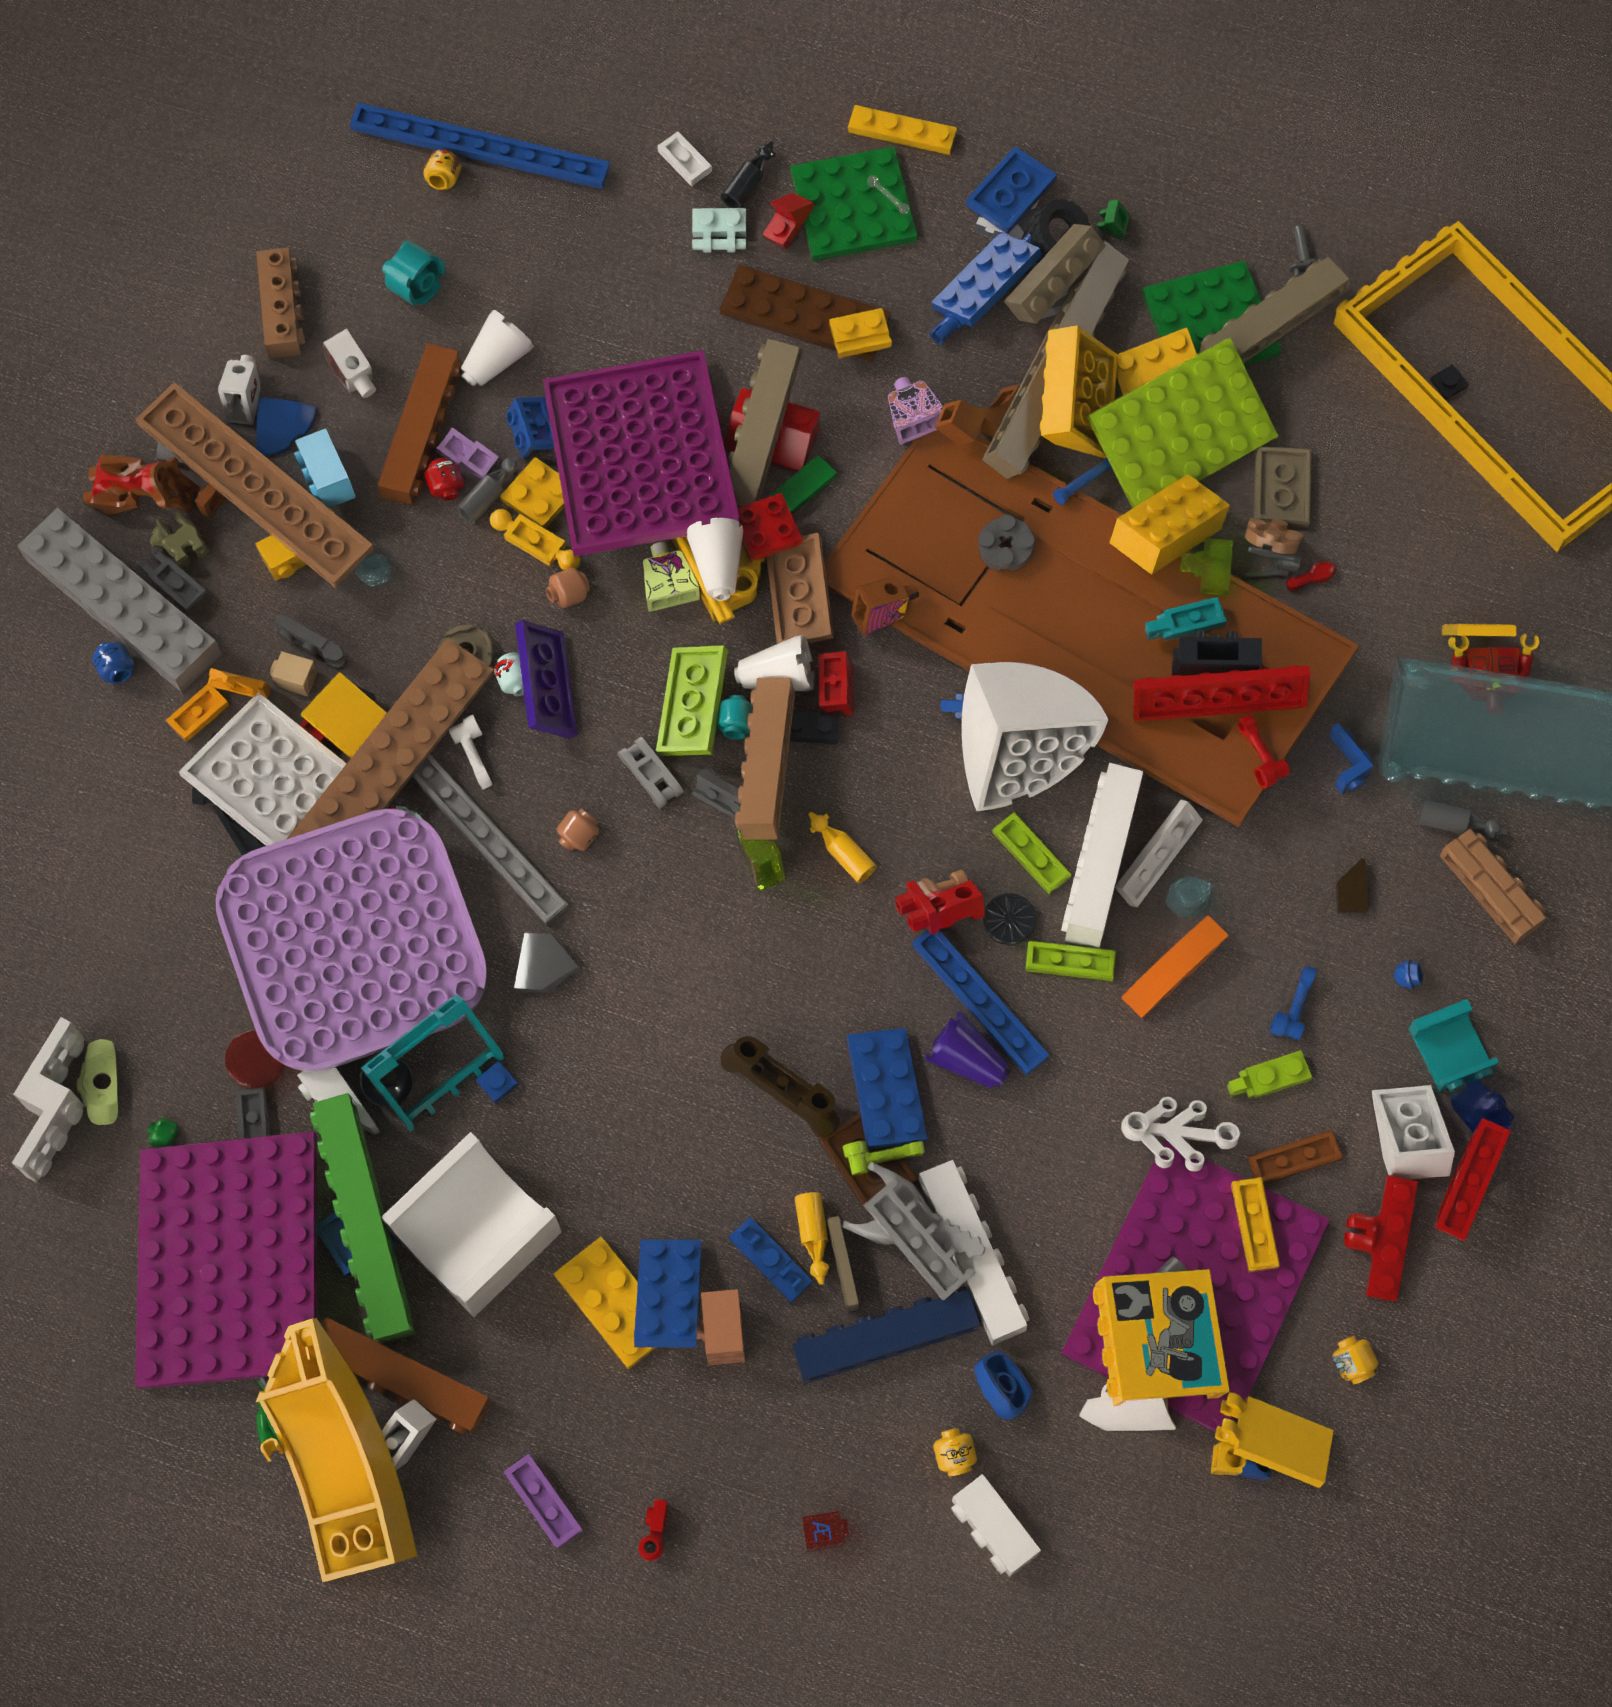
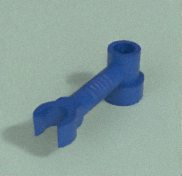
(1289, 1023)

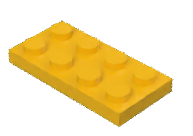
(606, 1297)

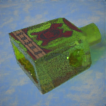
(762, 861)

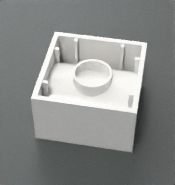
(471, 1225)

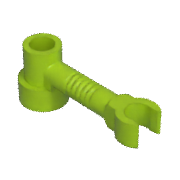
(859, 1157)

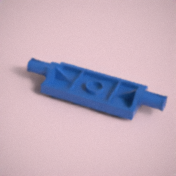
(983, 283)

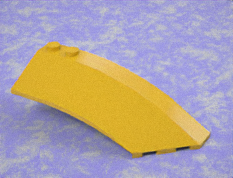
(336, 1456)

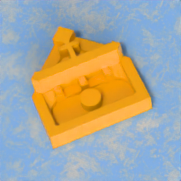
(238, 683)

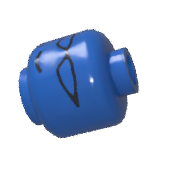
(113, 662)

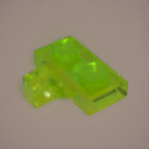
(1211, 565)

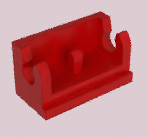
(836, 683)

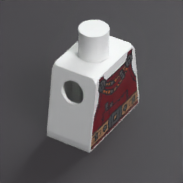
(349, 363)

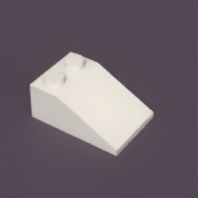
(1412, 1133)

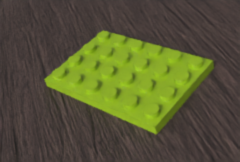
(1183, 423)

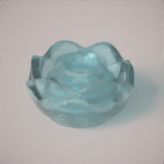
(377, 576)

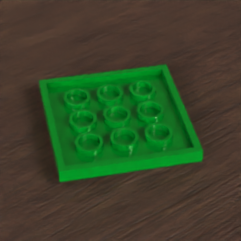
(849, 212)
(1204, 304)

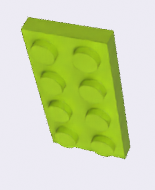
(692, 701)

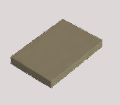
(1283, 485)

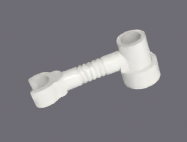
(465, 733)

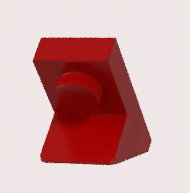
(789, 217)

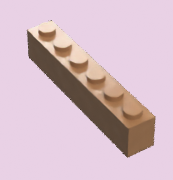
(766, 759)

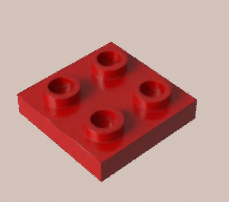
(768, 527)

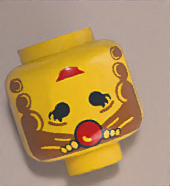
(442, 169)

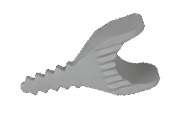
(943, 1235)

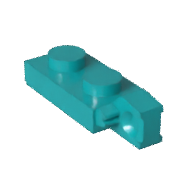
(1186, 620)

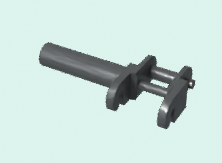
(1303, 251)

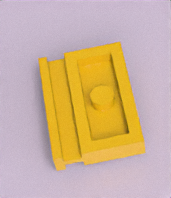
(860, 333)

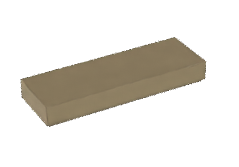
(842, 1264)

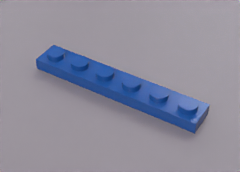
(981, 1001)

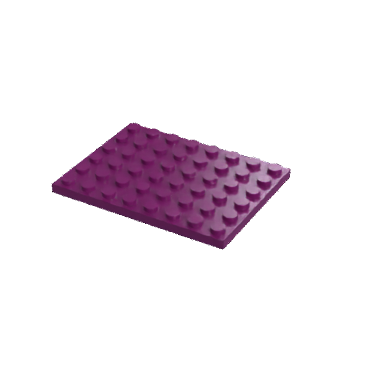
(638, 452)
(1198, 1224)
(224, 1256)

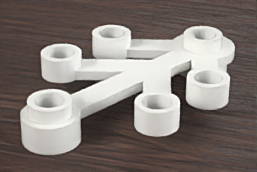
(1175, 1132)

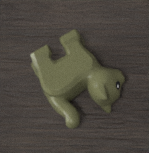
(184, 540)

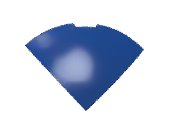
(281, 423)

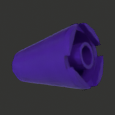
(967, 1053)

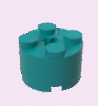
(414, 273)

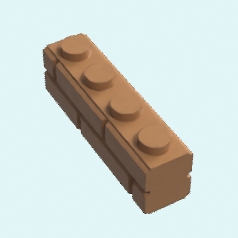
(1493, 885)

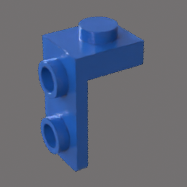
(1360, 759)

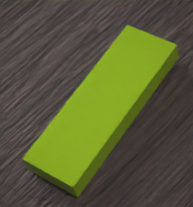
(1031, 853)
(1070, 960)

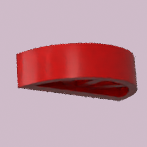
(1471, 1179)

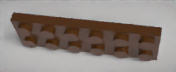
(789, 307)

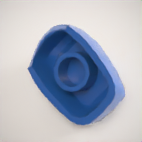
(1003, 1385)

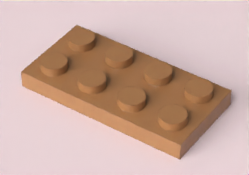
(800, 592)

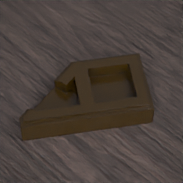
(1352, 890)

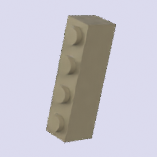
(1055, 273)

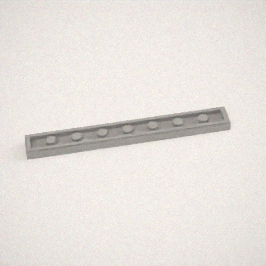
(489, 841)

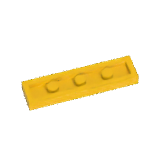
(902, 130)

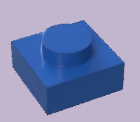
(497, 1082)

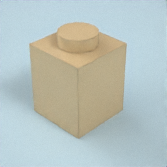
(293, 673)

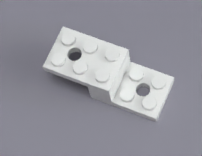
(49, 1100)

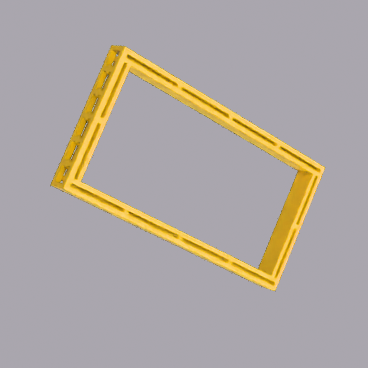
(1535, 316)

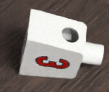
(243, 379)

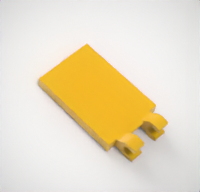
(344, 714)
(1276, 1438)

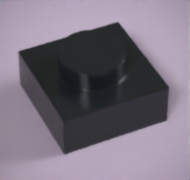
(1449, 382)

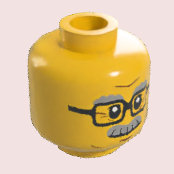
(955, 1452)

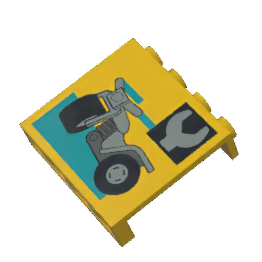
(1160, 1336)

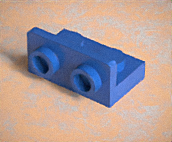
(530, 425)

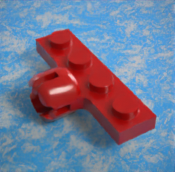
(1385, 1237)

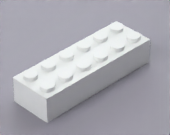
(1101, 855)

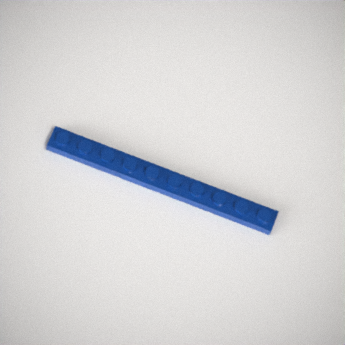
(480, 145)

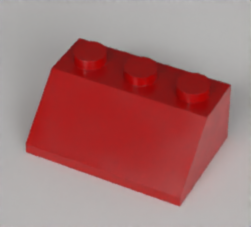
(795, 436)

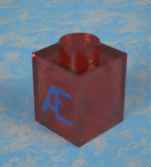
(824, 1531)

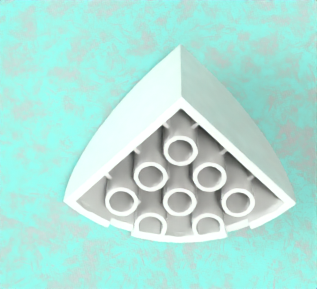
(1023, 730)

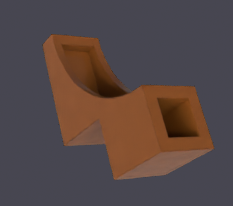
(965, 422)

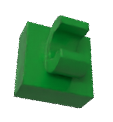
(1115, 218)

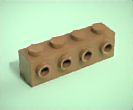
(279, 302)

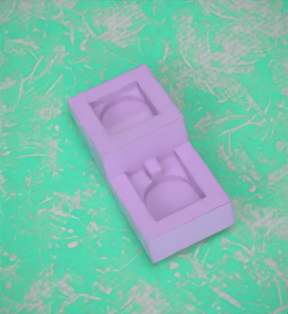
(468, 455)

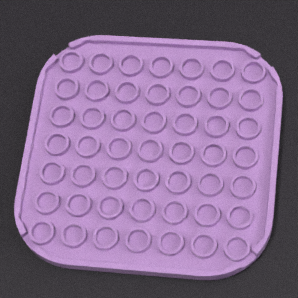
(348, 937)

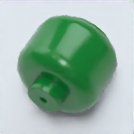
(163, 1132)

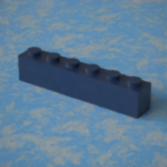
(885, 1336)

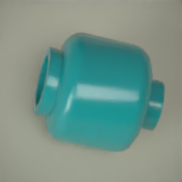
(734, 717)

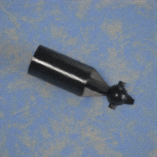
(747, 178)

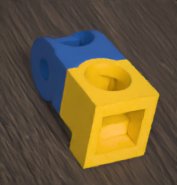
(1231, 1464)

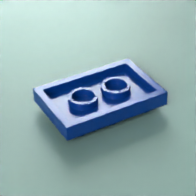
(1011, 190)

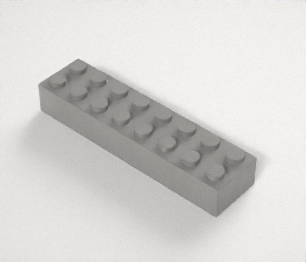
(120, 600)

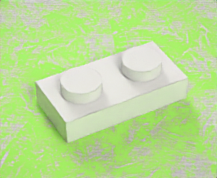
(684, 158)

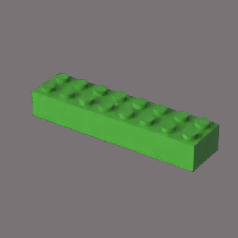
(361, 1211)

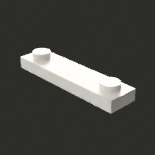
(1158, 853)

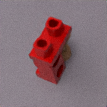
(940, 903)

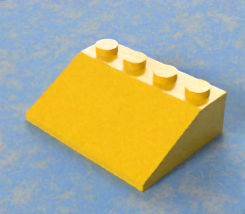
(1077, 382)

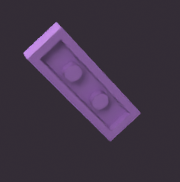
(543, 1501)

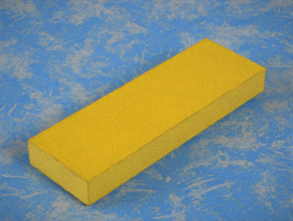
(1255, 1224)

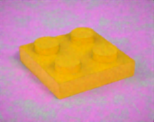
(536, 493)

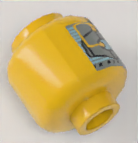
(1355, 1360)

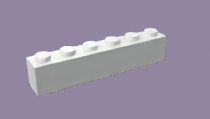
(988, 1286)

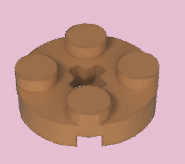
(1273, 534)

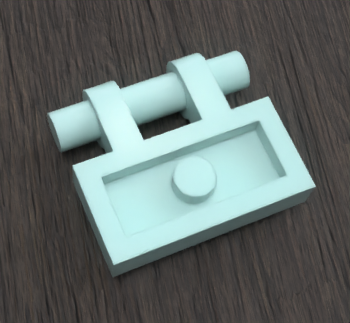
(719, 223)

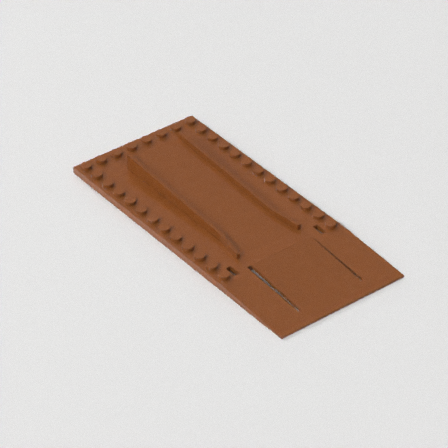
(1075, 612)

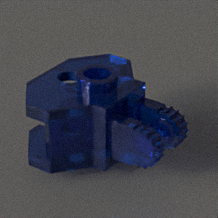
(1478, 1103)

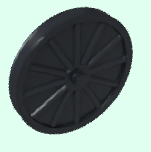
(1009, 918)

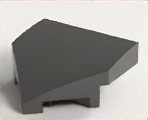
(543, 964)

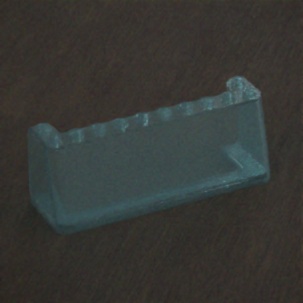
(1498, 732)

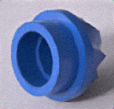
(1408, 974)

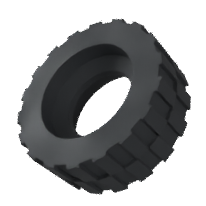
(1040, 222)

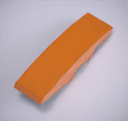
(1175, 966)

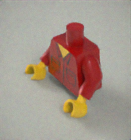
(1496, 659)

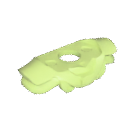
(100, 1103)

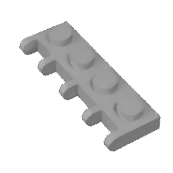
(916, 1241)

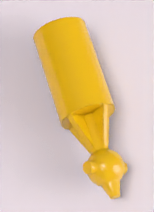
(843, 849)
(813, 1231)

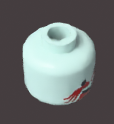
(509, 674)

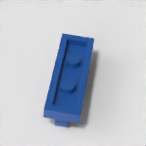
(770, 1260)

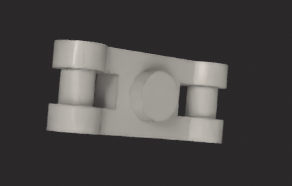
(650, 772)

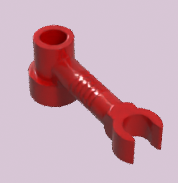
(1270, 771)

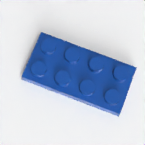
(886, 1088)
(668, 1293)

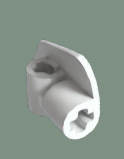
(1129, 1416)

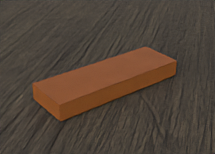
(1295, 1157)

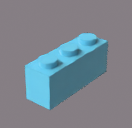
(323, 469)

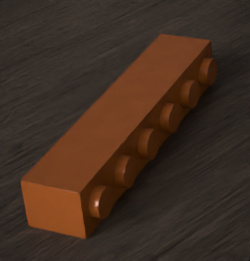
(420, 424)
(408, 1379)

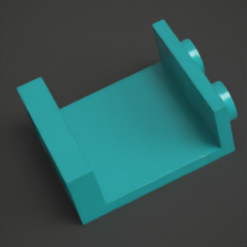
(1451, 1047)

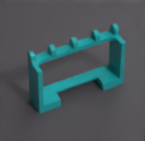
(386, 1060)

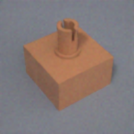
(722, 1327)

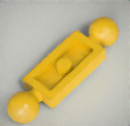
(534, 539)

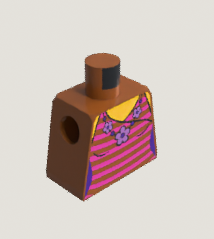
(881, 603)

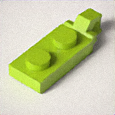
(1271, 1076)

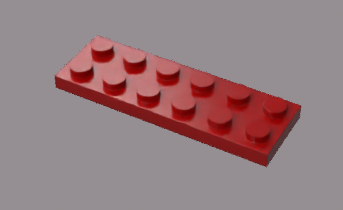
(1220, 693)

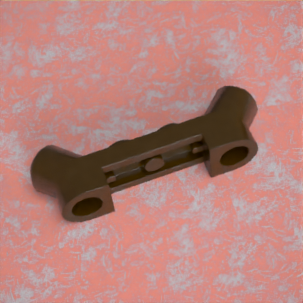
(809, 1102)

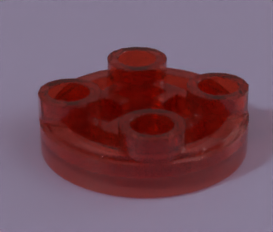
(250, 1062)

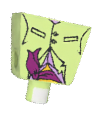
(668, 579)

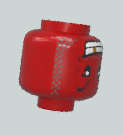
(444, 479)

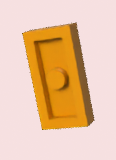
(197, 712)

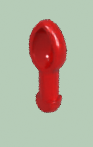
(1318, 573)

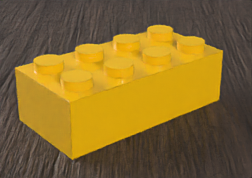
(1169, 524)

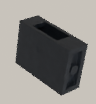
(1216, 654)

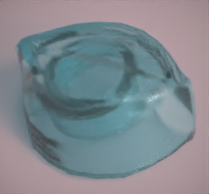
(1188, 896)

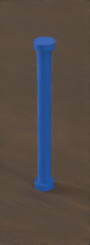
(1062, 494)

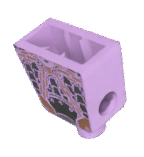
(913, 409)

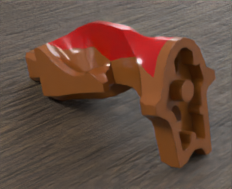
(119, 489)

